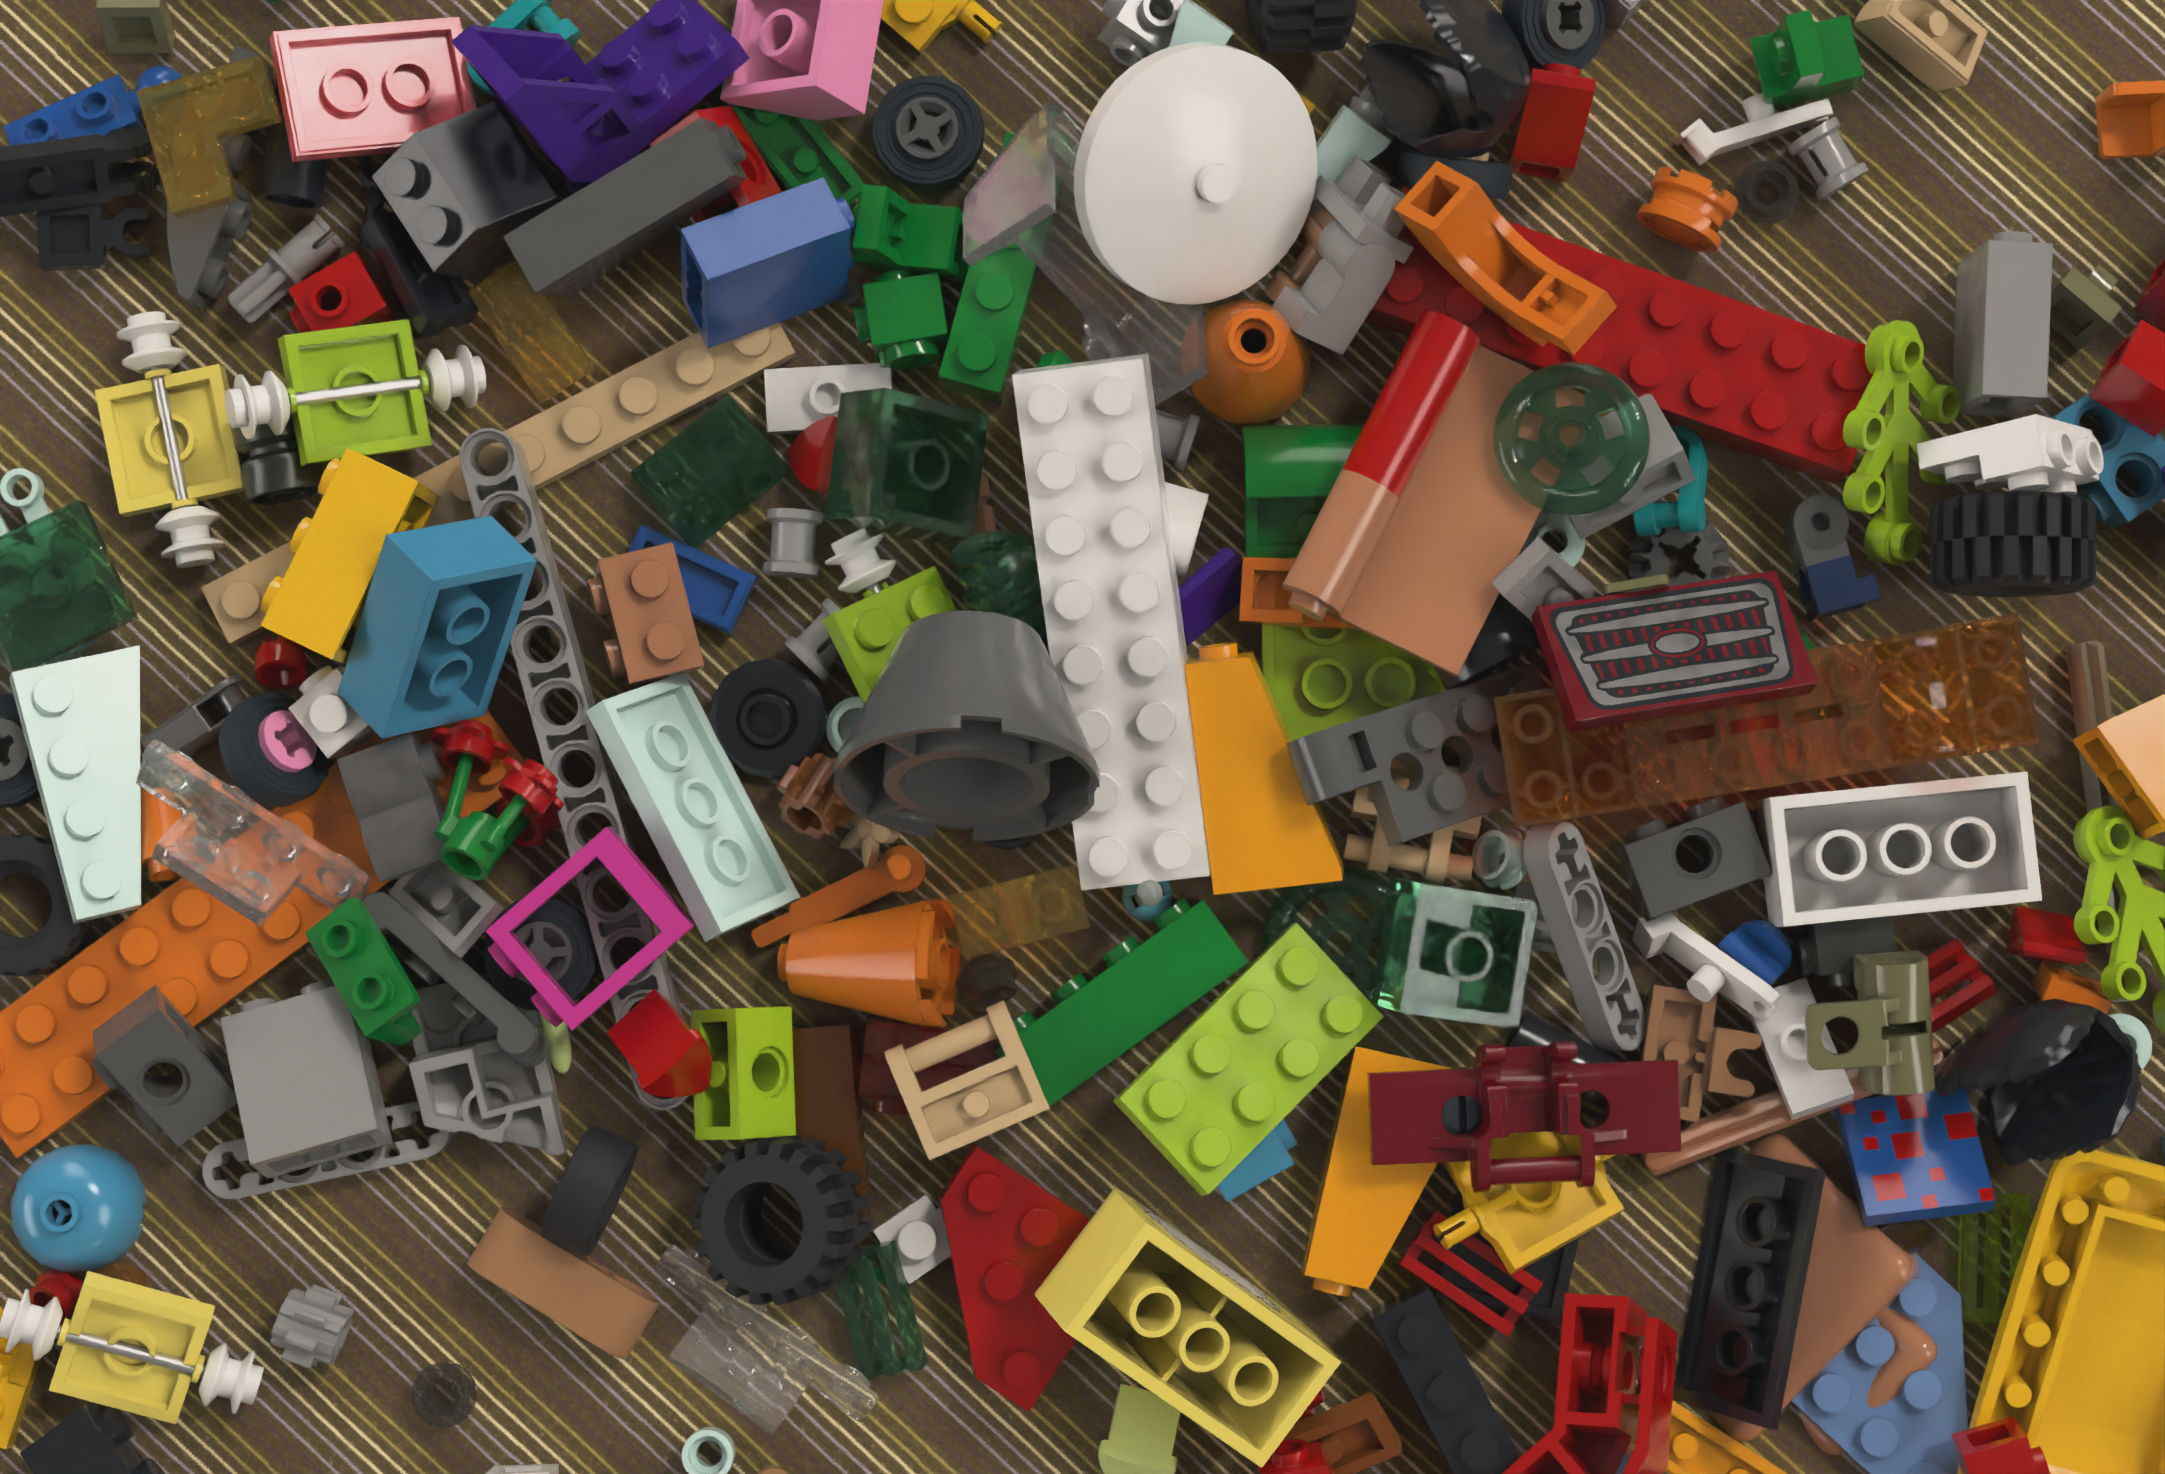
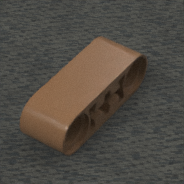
(563, 1284)

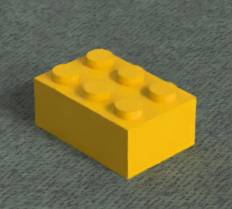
(339, 551)

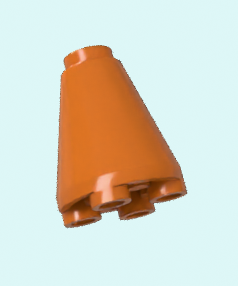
(1247, 385)

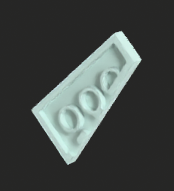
(86, 760)

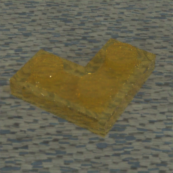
(191, 119)

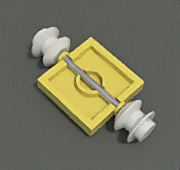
(170, 439)
(131, 1348)

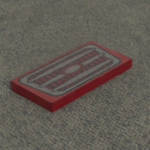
(1673, 650)

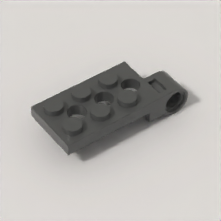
(1414, 732)

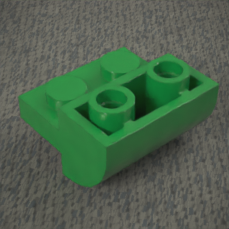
(1288, 480)

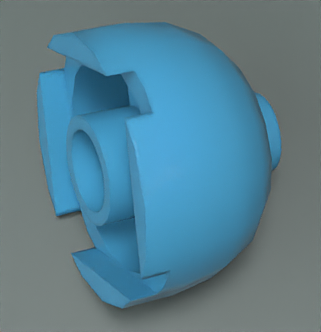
(103, 1202)

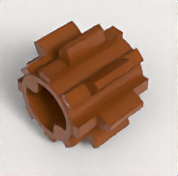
(811, 799)

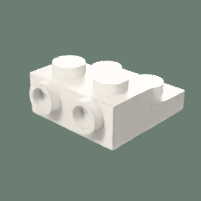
(2018, 453)

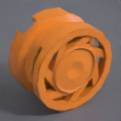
(1687, 210)

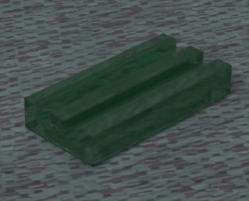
(857, 1321)

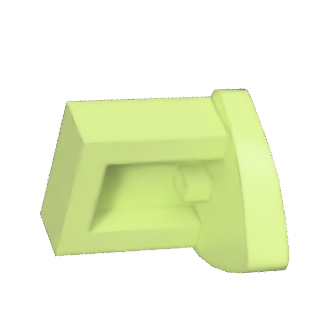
(1140, 1435)

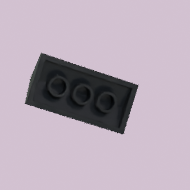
(1748, 1286)

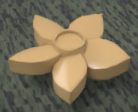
(867, 836)

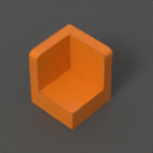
(2131, 120)

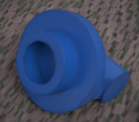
(1759, 949)

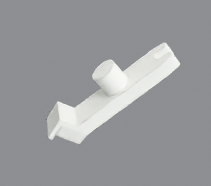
(1762, 125)
(1711, 967)

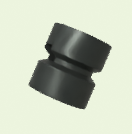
(275, 468)

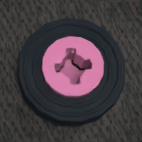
(271, 751)

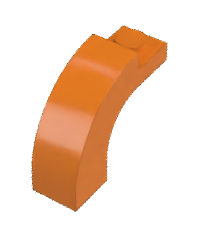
(1498, 265)

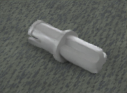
(284, 269)

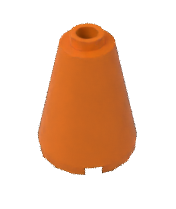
(879, 963)

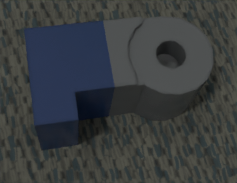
(1823, 561)

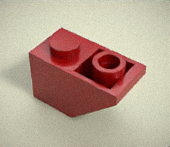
(1551, 123)

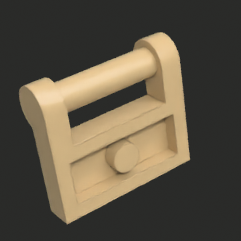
(976, 1100)

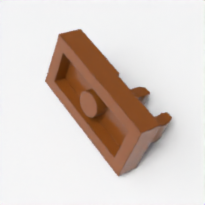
(1351, 1434)

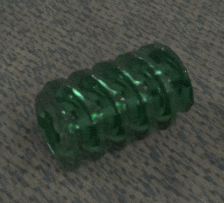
(1002, 577)

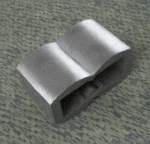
(397, 803)

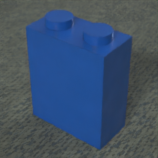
(766, 261)

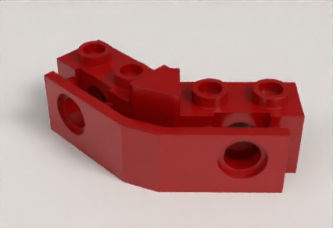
(1597, 1414)

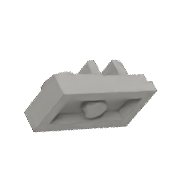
(1541, 578)

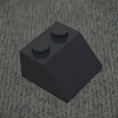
(466, 189)

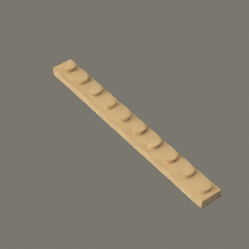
(553, 442)

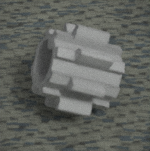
(311, 1326)

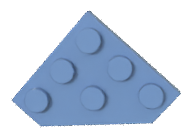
(1916, 1426)

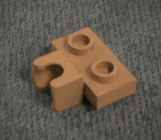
(1683, 1030)

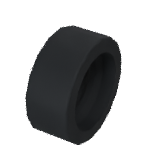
(589, 1190)

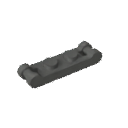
(474, 996)

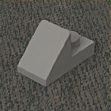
(448, 906)

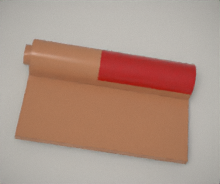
(1421, 503)

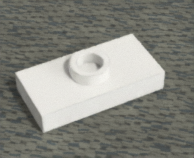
(808, 394)
(1786, 1052)

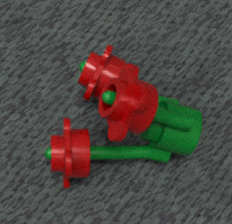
(522, 813)

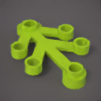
(1895, 361)
(2111, 848)

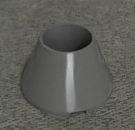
(968, 735)

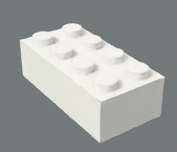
(1899, 849)

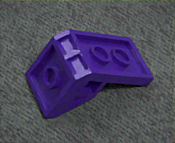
(615, 99)

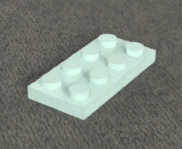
(693, 805)

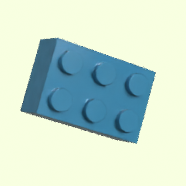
(436, 625)

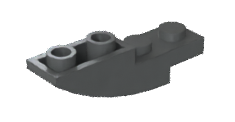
(203, 239)

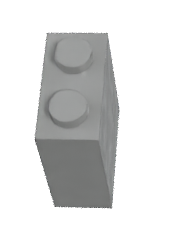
(2003, 325)
(303, 1080)

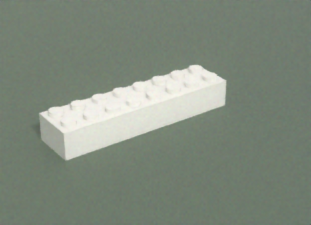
(1114, 613)

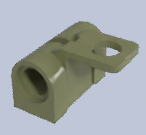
(1891, 1021)

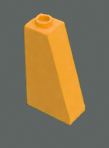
(1250, 793)
(1360, 1203)

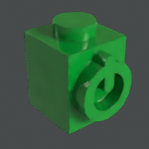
(903, 319)

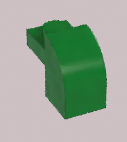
(1807, 59)
(908, 236)

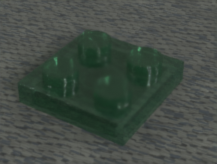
(57, 587)

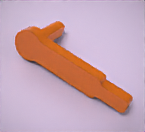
(898, 870)

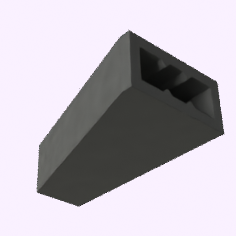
(627, 209)

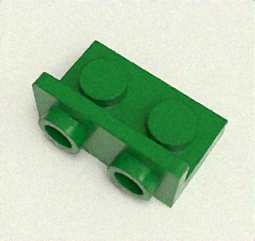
(366, 973)

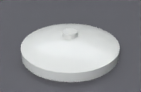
(1195, 173)

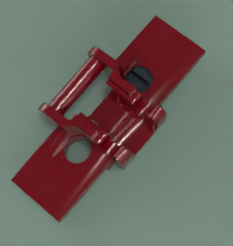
(1520, 1090)

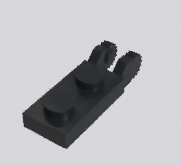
(74, 171)

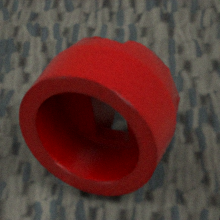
(280, 663)

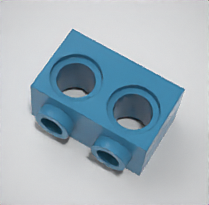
(2121, 447)

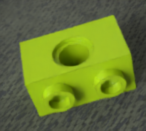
(750, 1074)

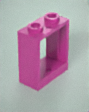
(637, 881)

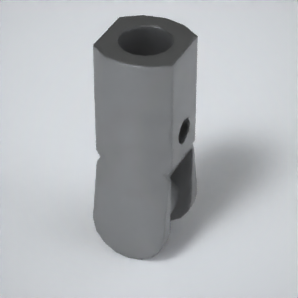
(192, 727)

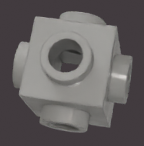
(1138, 27)

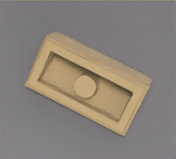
(1925, 37)

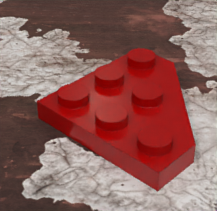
(1002, 1247)

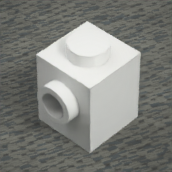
(328, 715)

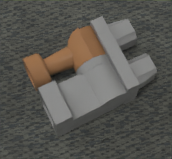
(1346, 256)

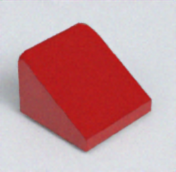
(2045, 937)

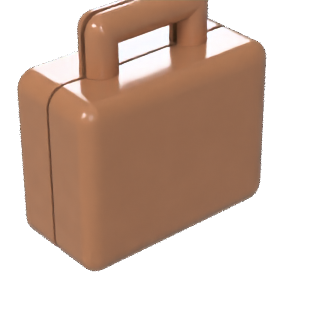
(1847, 1285)

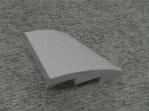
(474, 1085)

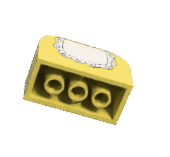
(1186, 1327)

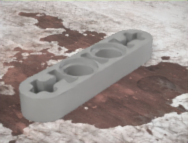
(1558, 871)
(255, 1184)

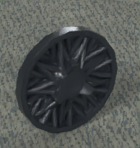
(769, 716)

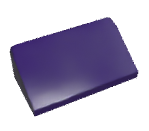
(1210, 593)

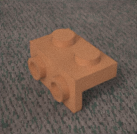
(646, 615)

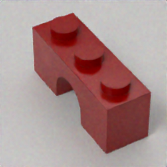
(2135, 370)

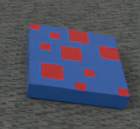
(1915, 1157)

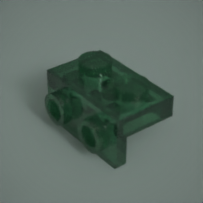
(710, 472)

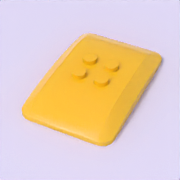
(2087, 1321)

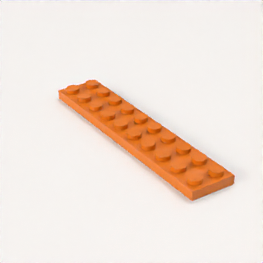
(189, 949)

